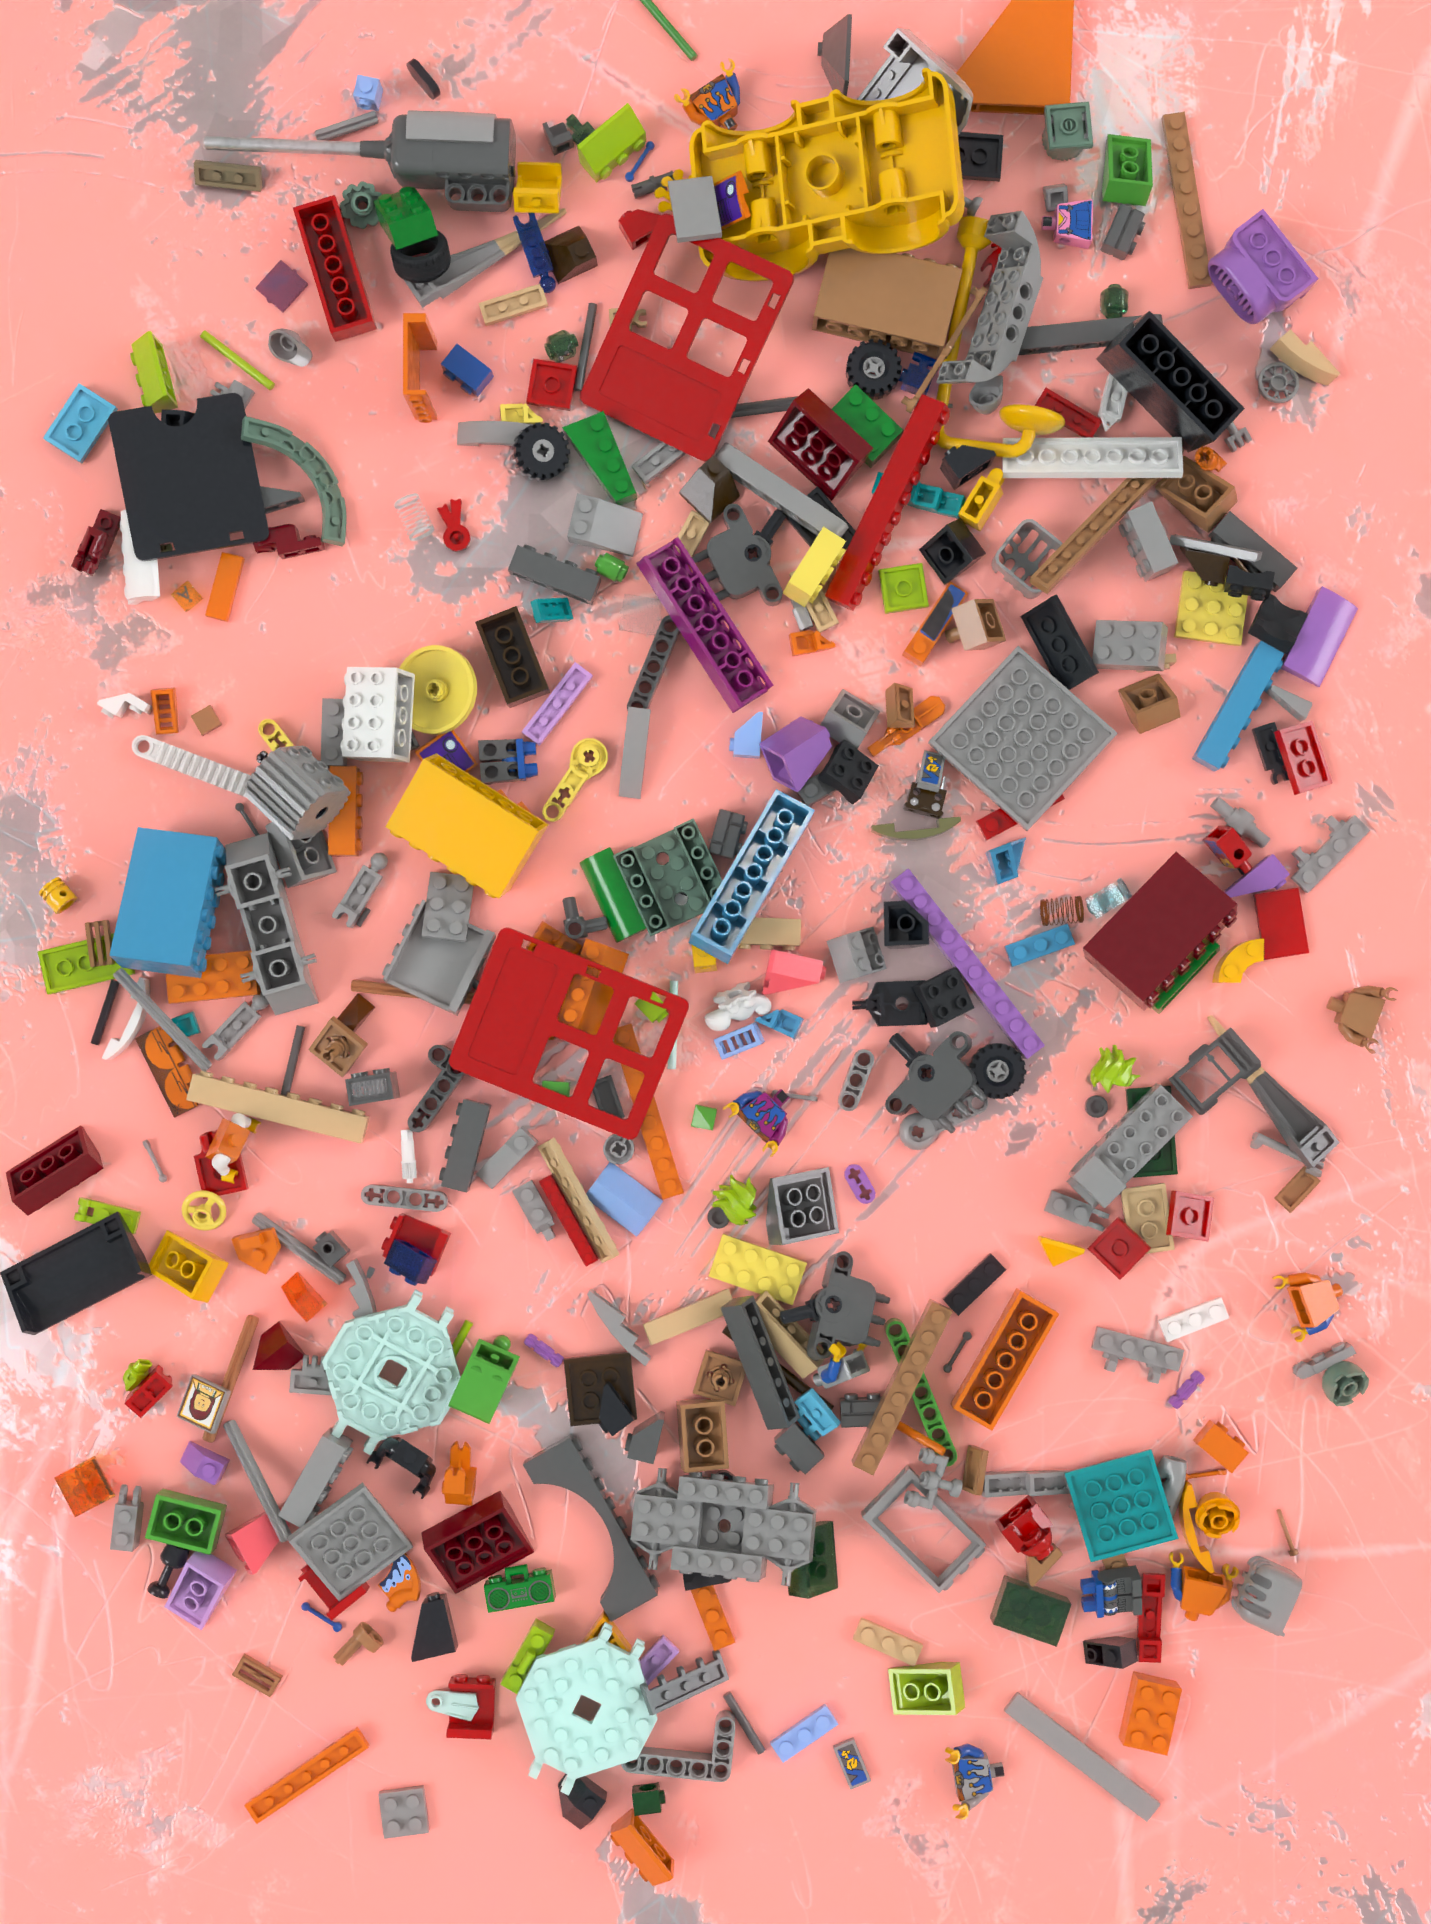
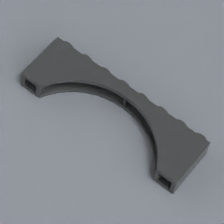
(566, 1467)

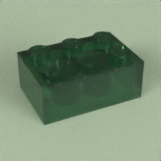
(1030, 1611)

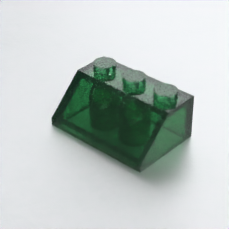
(821, 1573)

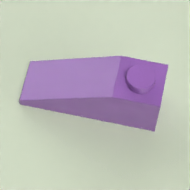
(1263, 876)

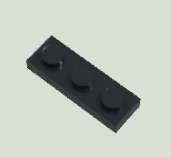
(974, 1284)

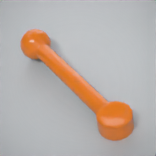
(1204, 1474)

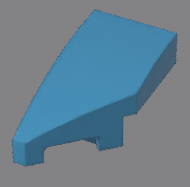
(782, 1022)

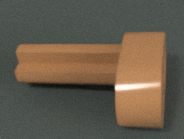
(363, 1635)

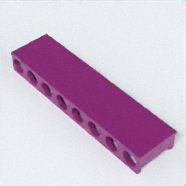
(704, 625)

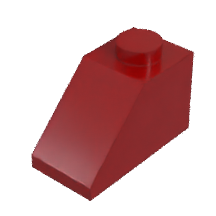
(637, 226)

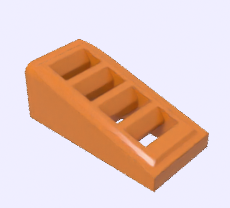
(155, 693)

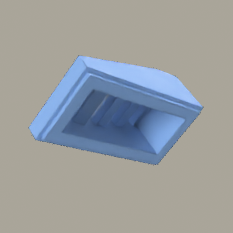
(750, 1044)

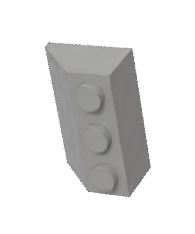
(305, 857)

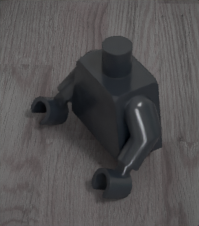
(409, 1458)

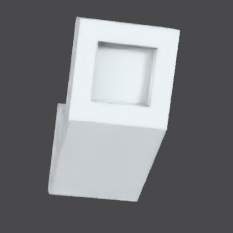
(119, 704)

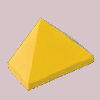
(1059, 1251)

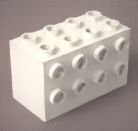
(377, 714)

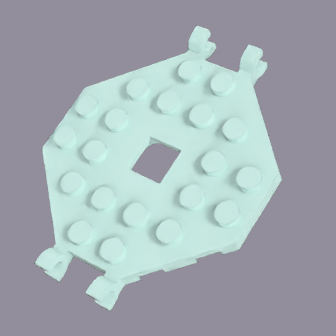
(376, 1404)
(554, 1689)

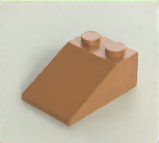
(1199, 495)

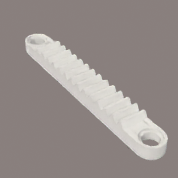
(192, 765)

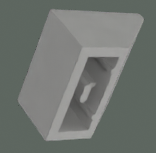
(856, 954)

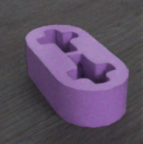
(863, 1180)

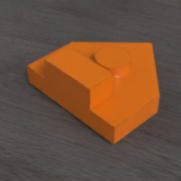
(257, 1248)

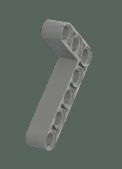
(689, 1758)

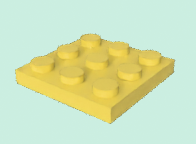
(1209, 612)

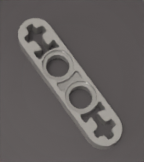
(404, 1201)

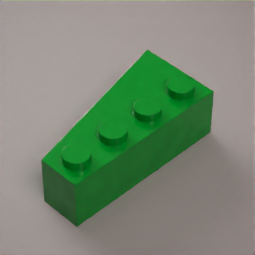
(599, 451)

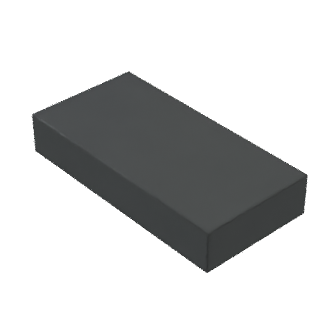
(607, 1096)

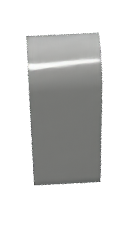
(863, 1071)

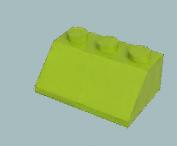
(611, 143)
(153, 373)

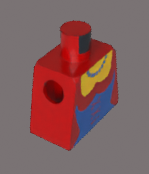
(1229, 848)

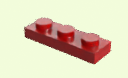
(1075, 418)

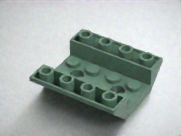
(656, 885)

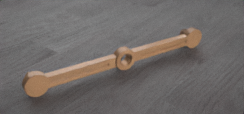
(979, 295)

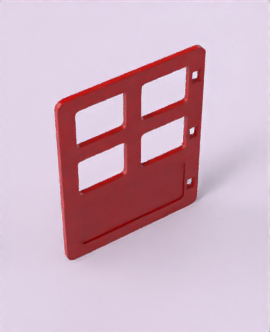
(661, 387)
(519, 1011)

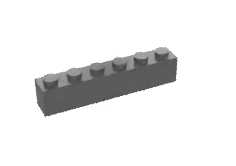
(760, 1362)

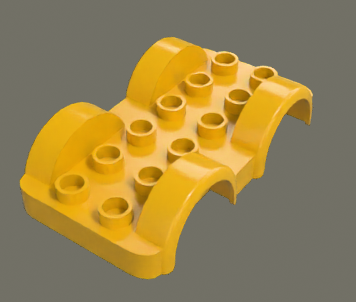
(841, 177)

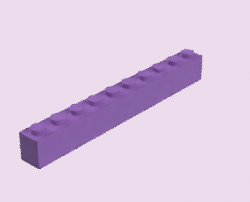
(968, 966)

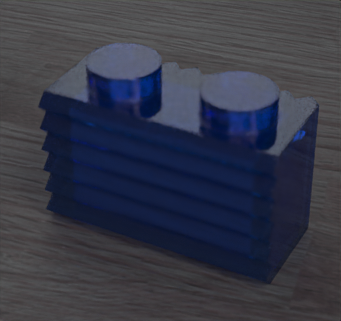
(409, 1262)

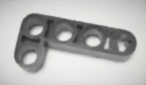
(435, 1091)

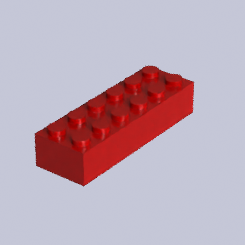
(334, 268)

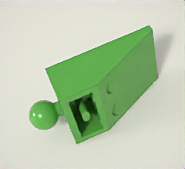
(485, 1379)

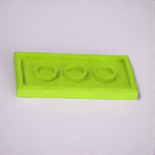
(69, 967)

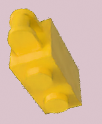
(982, 499)

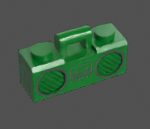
(519, 1592)

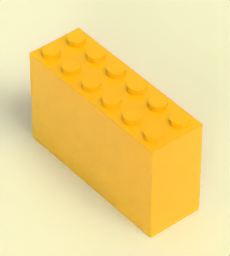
(466, 826)

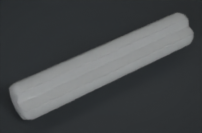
(347, 126)

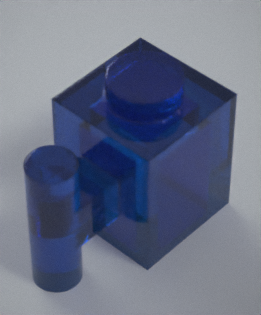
(915, 375)

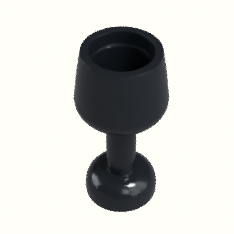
(173, 1558)

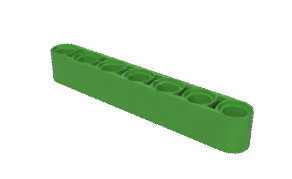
(925, 1401)

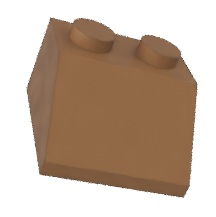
(1150, 703)

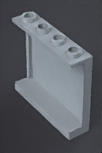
(437, 969)

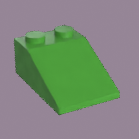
(1127, 170)

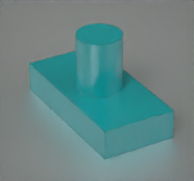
(551, 610)

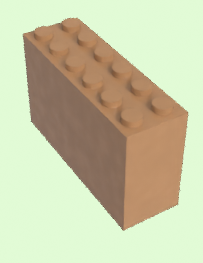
(887, 300)

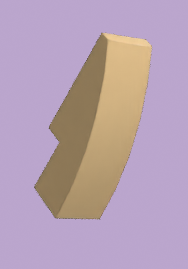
(1304, 359)

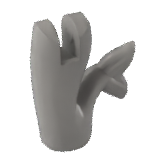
(1174, 1471)

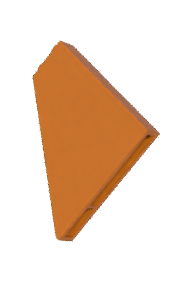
(1023, 59)

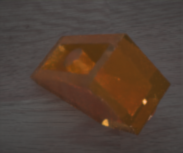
(303, 1297)

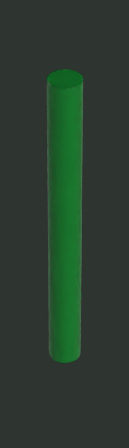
(669, 28)

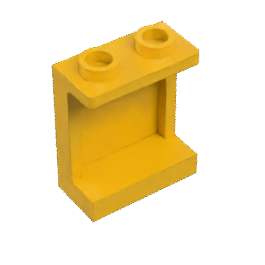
(538, 187)

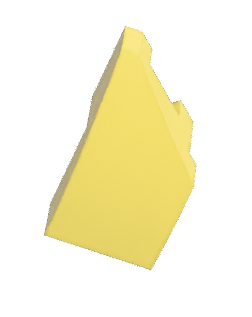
(519, 413)

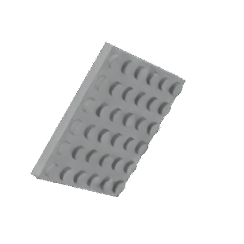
(1022, 738)

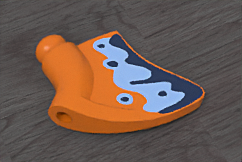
(401, 1583)

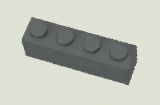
(1237, 533)
(554, 574)
(465, 1145)

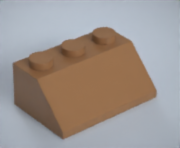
(702, 1435)

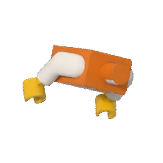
(229, 1143)

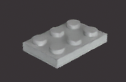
(447, 907)

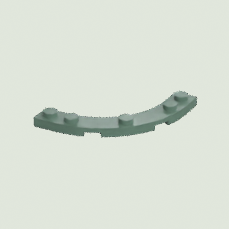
(313, 465)

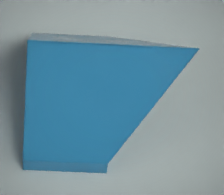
(1006, 860)

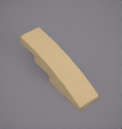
(686, 1317)

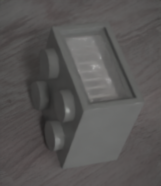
(372, 1088)

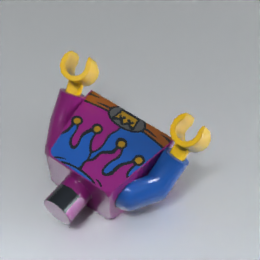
(763, 1115)

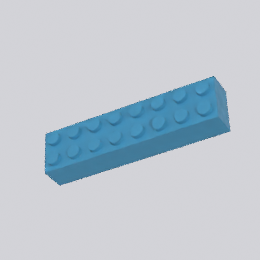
(751, 876)

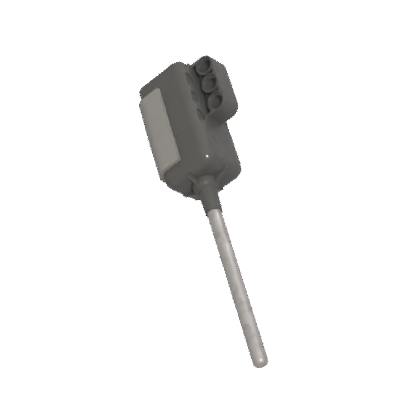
(424, 151)

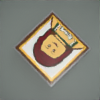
(203, 1403)

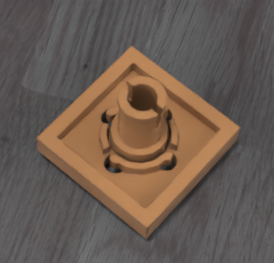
(335, 1050)
(720, 1378)

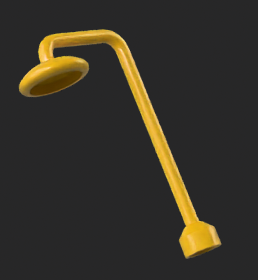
(1023, 418)

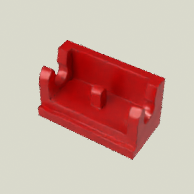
(148, 1391)

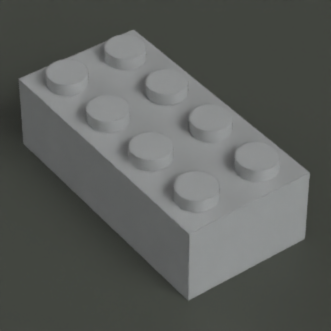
(315, 1478)

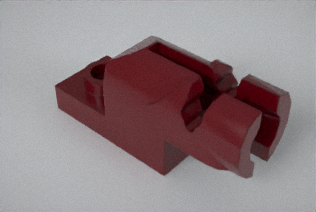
(96, 542)
(288, 542)

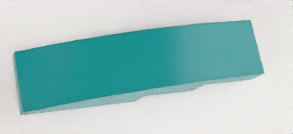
(932, 499)

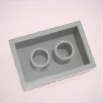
(1147, 542)
(1130, 645)

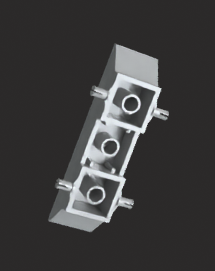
(269, 924)

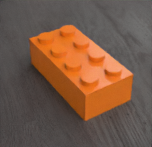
(217, 982)

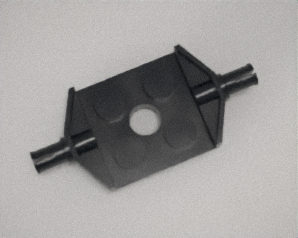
(883, 1008)

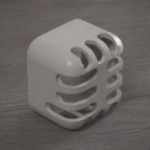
(1021, 559)
(1275, 1591)

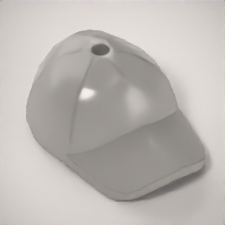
(288, 347)
(987, 395)

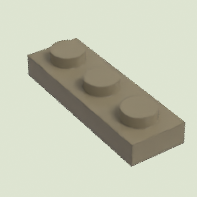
(228, 175)

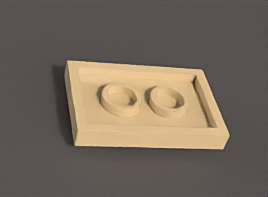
(1147, 1215)

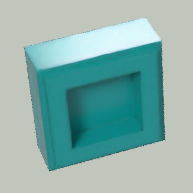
(187, 1024)

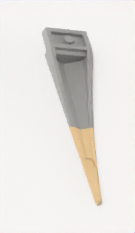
(470, 263)

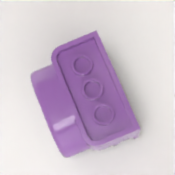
(1260, 270)

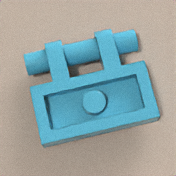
(817, 1412)

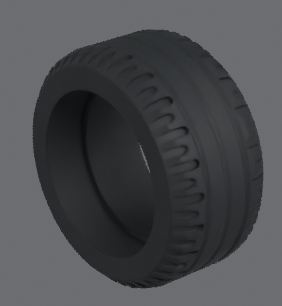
(425, 267)

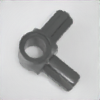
(572, 917)

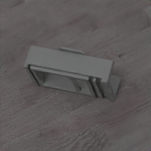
(1238, 1053)

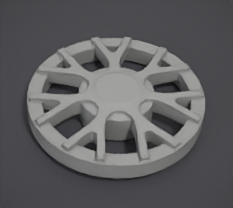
(1278, 383)

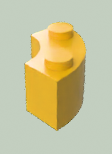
(1237, 959)

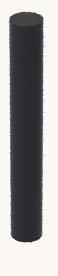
(105, 1011)

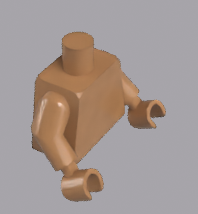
(1360, 1013)

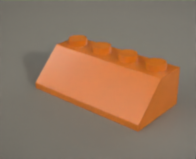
(587, 998)

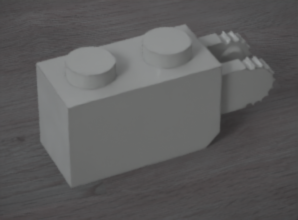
(127, 1520)

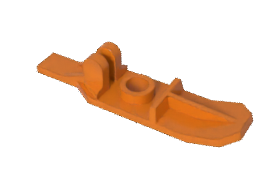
(924, 714)

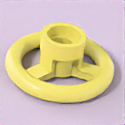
(199, 1220)

